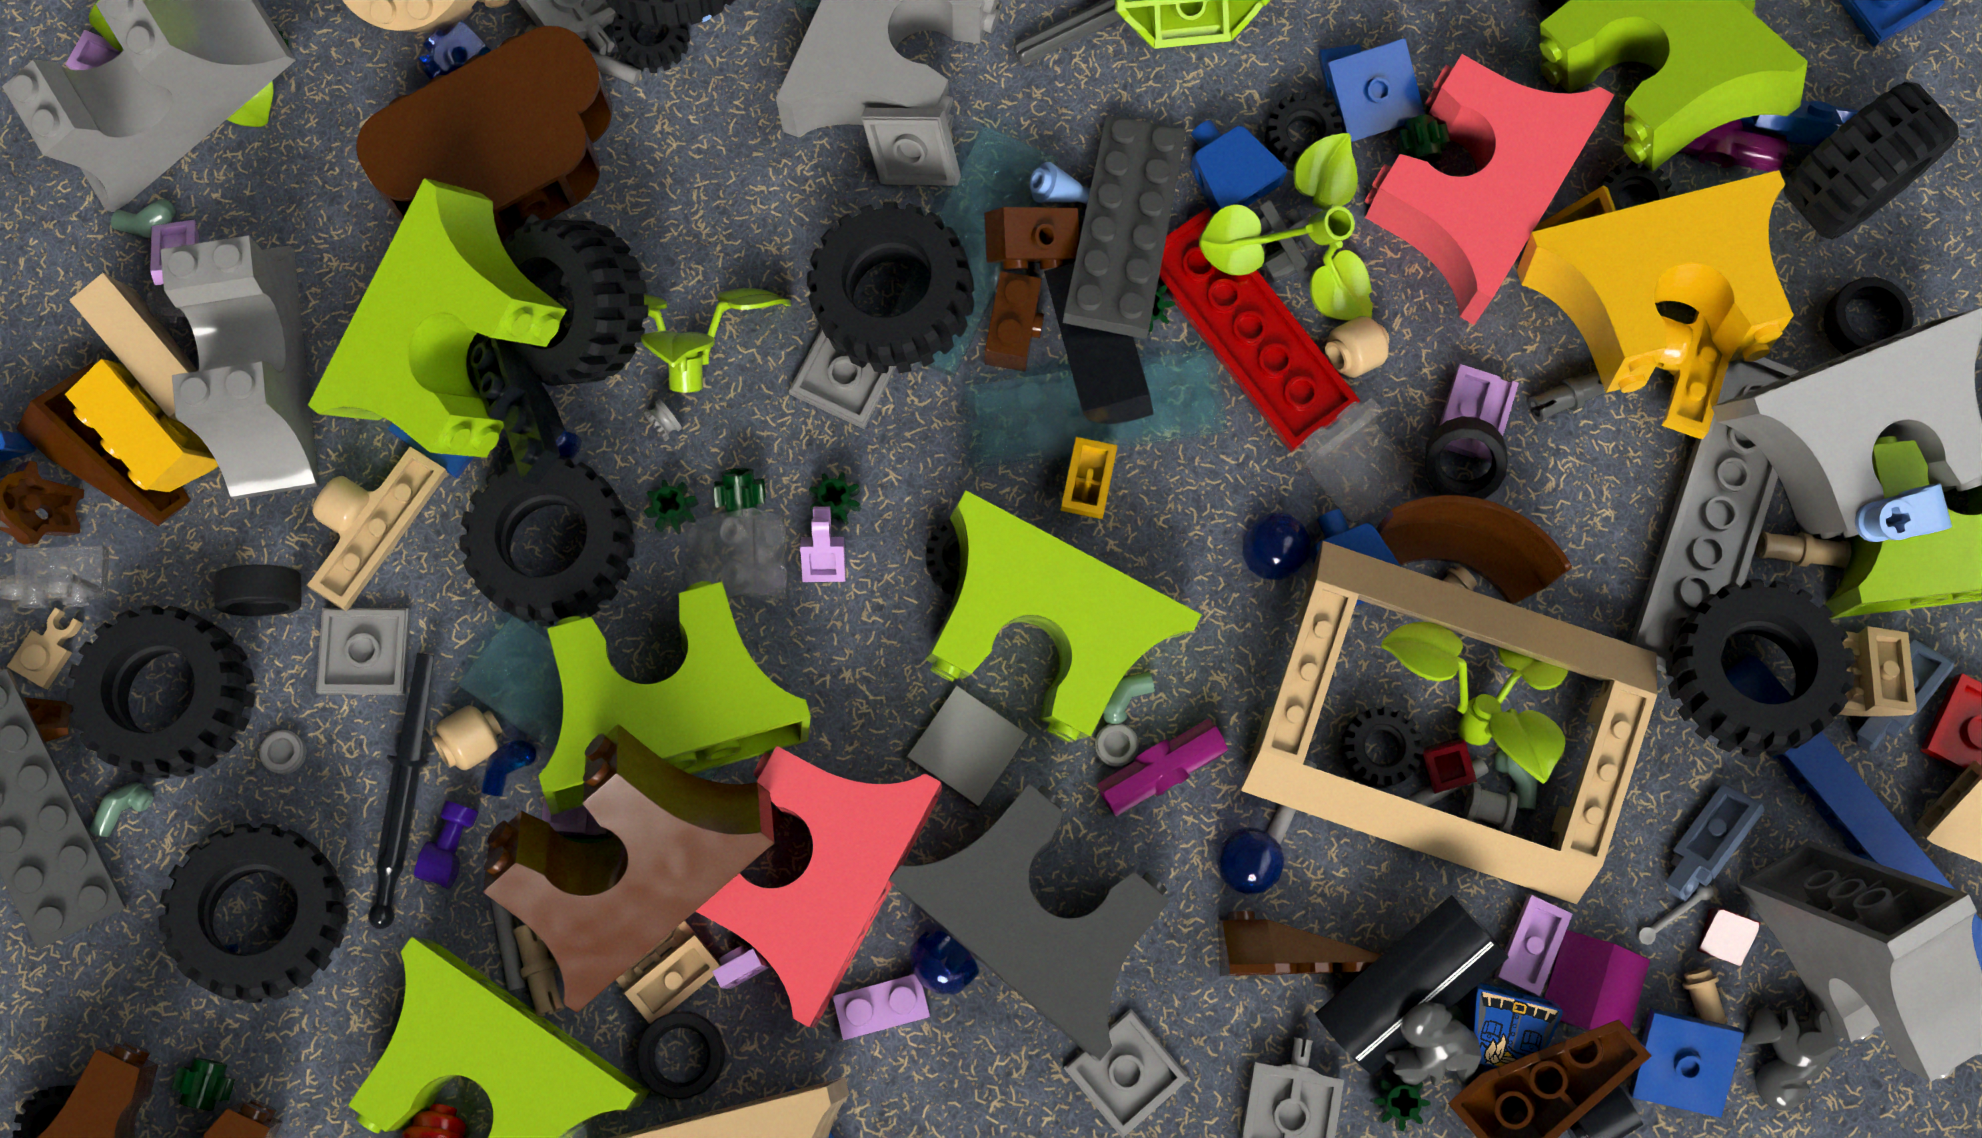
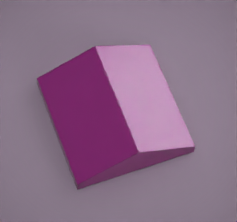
(1596, 982)

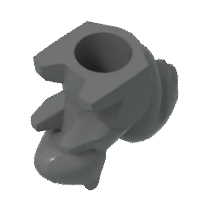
(1438, 1046)
(1800, 1049)

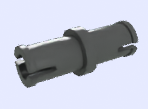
(1570, 394)

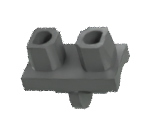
(1288, 259)

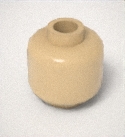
(1357, 346)
(466, 737)

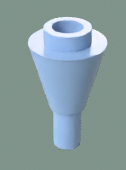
(1054, 185)

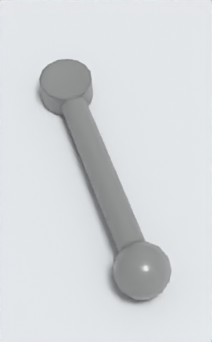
(1648, 934)

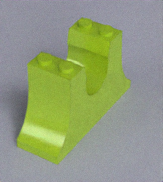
(1709, 57)
(417, 319)
(1918, 569)
(1087, 608)
(697, 719)
(473, 1028)

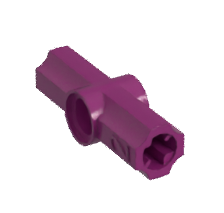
(1740, 146)
(1162, 767)

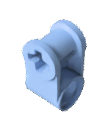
(1904, 515)

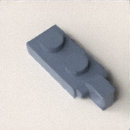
(1929, 672)
(1712, 840)

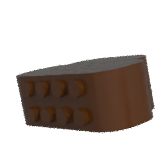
(499, 126)

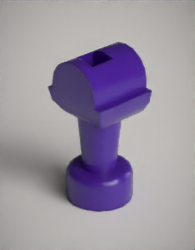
(438, 860)

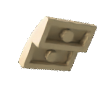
(1881, 673)
(671, 976)

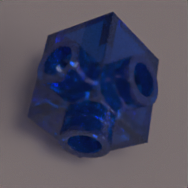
(450, 49)

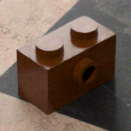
(1031, 236)
(1014, 321)

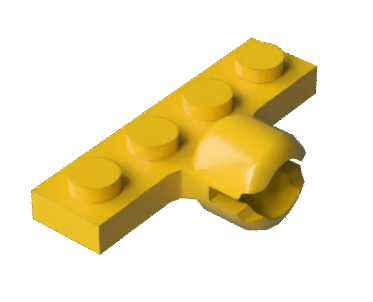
(1697, 375)

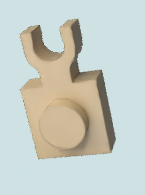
(43, 656)

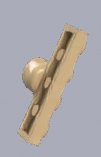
(369, 523)

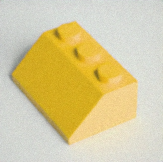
(137, 431)

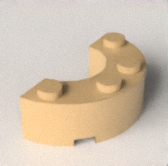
(411, 15)

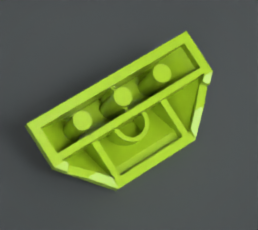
(1187, 21)

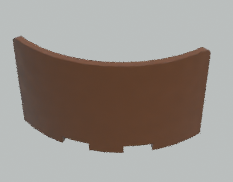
(1478, 535)

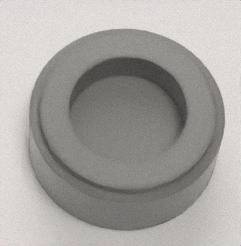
(1116, 745)
(283, 752)

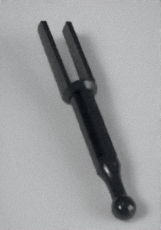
(401, 794)

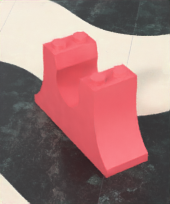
(1522, 154)
(822, 917)

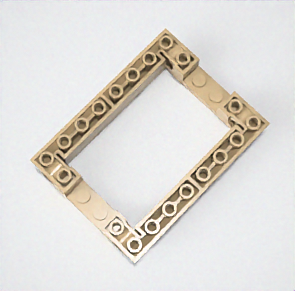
(1618, 714)

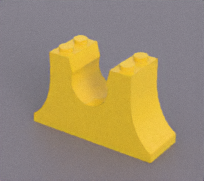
(1685, 249)

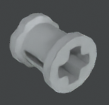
(1490, 807)

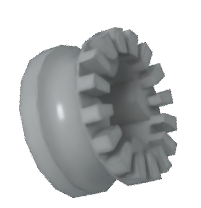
(663, 419)

